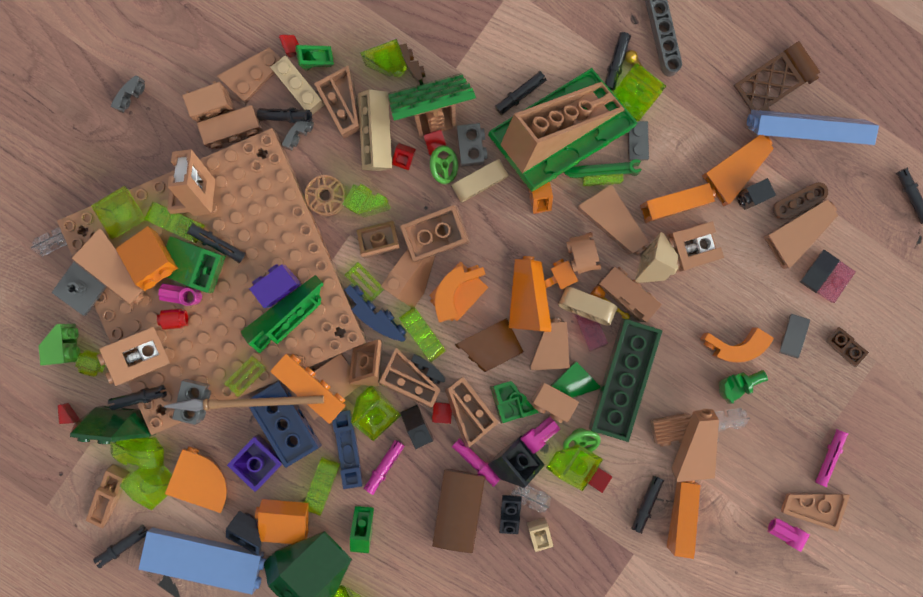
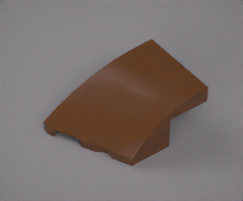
(492, 346)

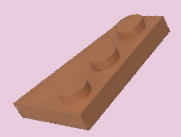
(250, 74)
(819, 509)

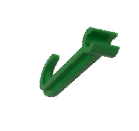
(604, 169)

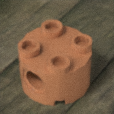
(584, 253)

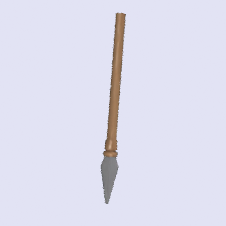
(206, 404)

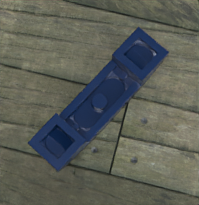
(347, 450)

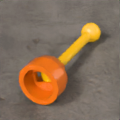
(600, 293)

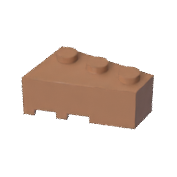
(340, 100)
(409, 381)
(469, 412)

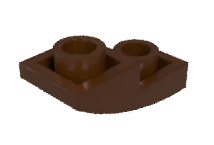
(413, 67)
(847, 347)

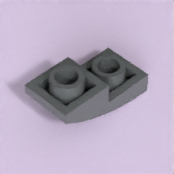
(134, 88)
(292, 138)
(794, 336)

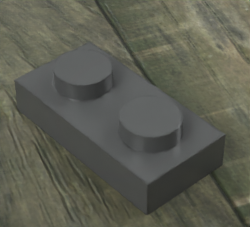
(638, 142)

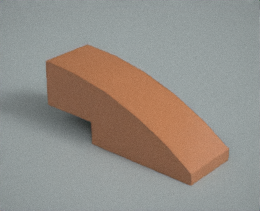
(107, 496)

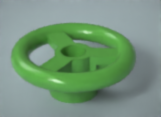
(441, 166)
(581, 437)

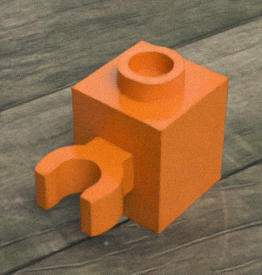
(563, 275)

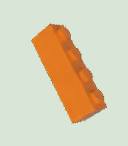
(303, 383)

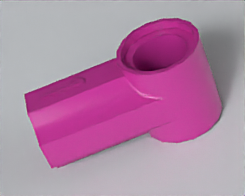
(179, 294)
(537, 437)
(791, 535)

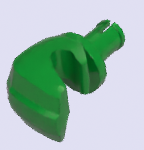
(736, 385)

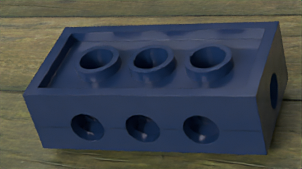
(279, 436)

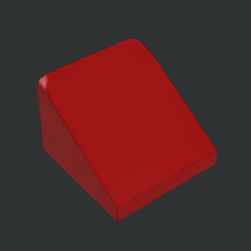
(289, 43)
(434, 140)
(403, 156)
(442, 413)
(66, 414)
(600, 480)

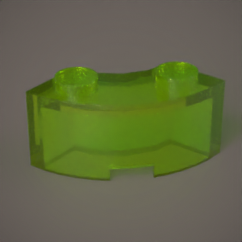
(142, 452)

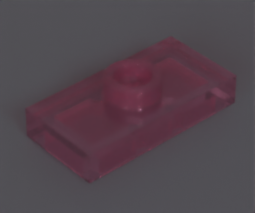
(836, 282)
(592, 333)

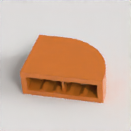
(198, 481)

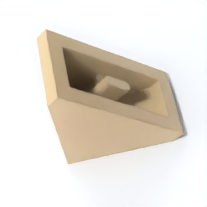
(540, 534)

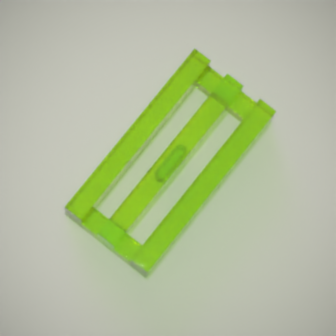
(603, 179)
(353, 270)
(233, 388)

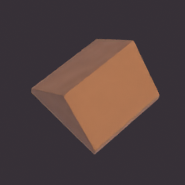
(378, 239)
(366, 364)

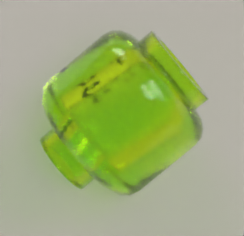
(89, 364)

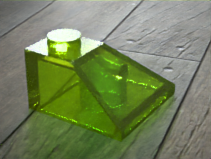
(385, 59)
(118, 212)
(373, 413)
(575, 465)
(147, 486)

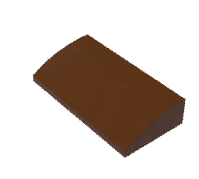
(458, 511)

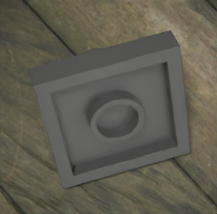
(79, 289)

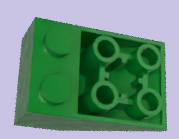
(195, 264)

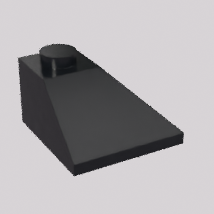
(516, 464)

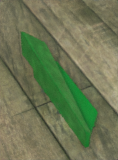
(284, 316)

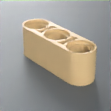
(480, 180)
(587, 306)

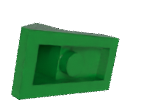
(314, 56)

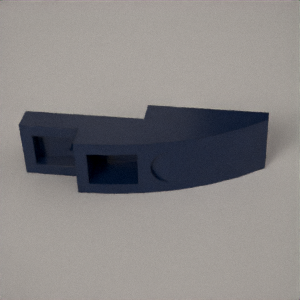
(379, 321)

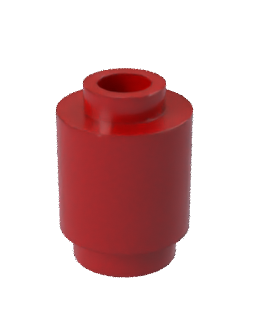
(172, 319)

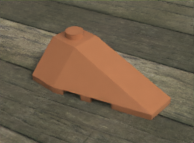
(409, 279)

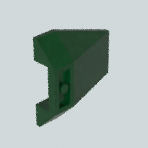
(110, 425)
(307, 568)

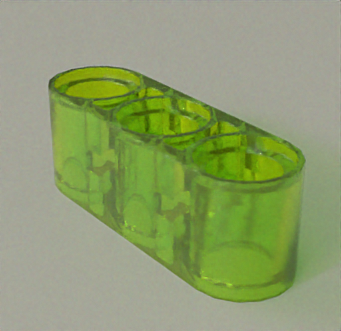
(173, 223)
(422, 334)
(321, 485)

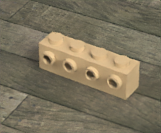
(375, 130)

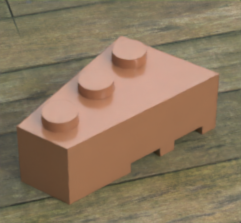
(629, 294)

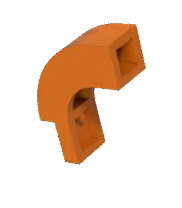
(445, 293)
(752, 346)

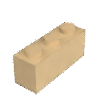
(297, 85)

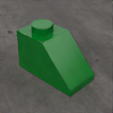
(361, 529)

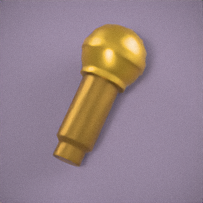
(632, 57)

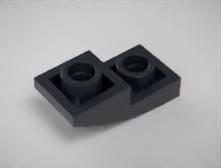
(819, 271)
(433, 372)
(510, 514)

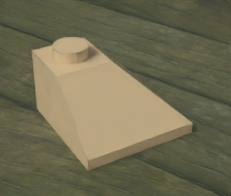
(657, 261)

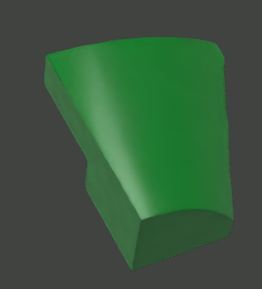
(575, 381)
(510, 402)

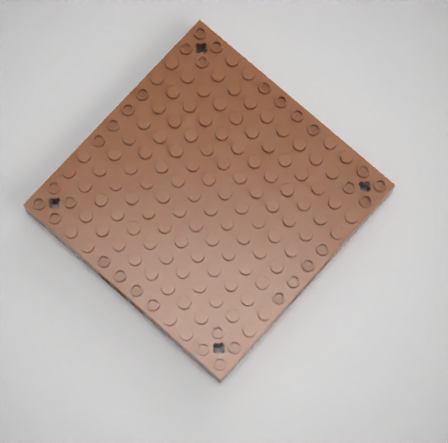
(261, 214)

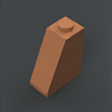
(552, 348)

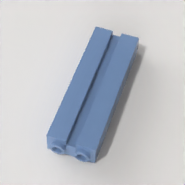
(812, 127)
(201, 561)

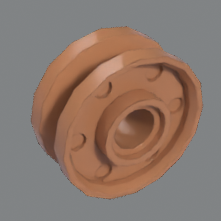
(314, 192)

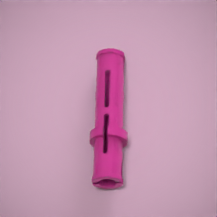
(831, 457)
(477, 463)
(384, 466)

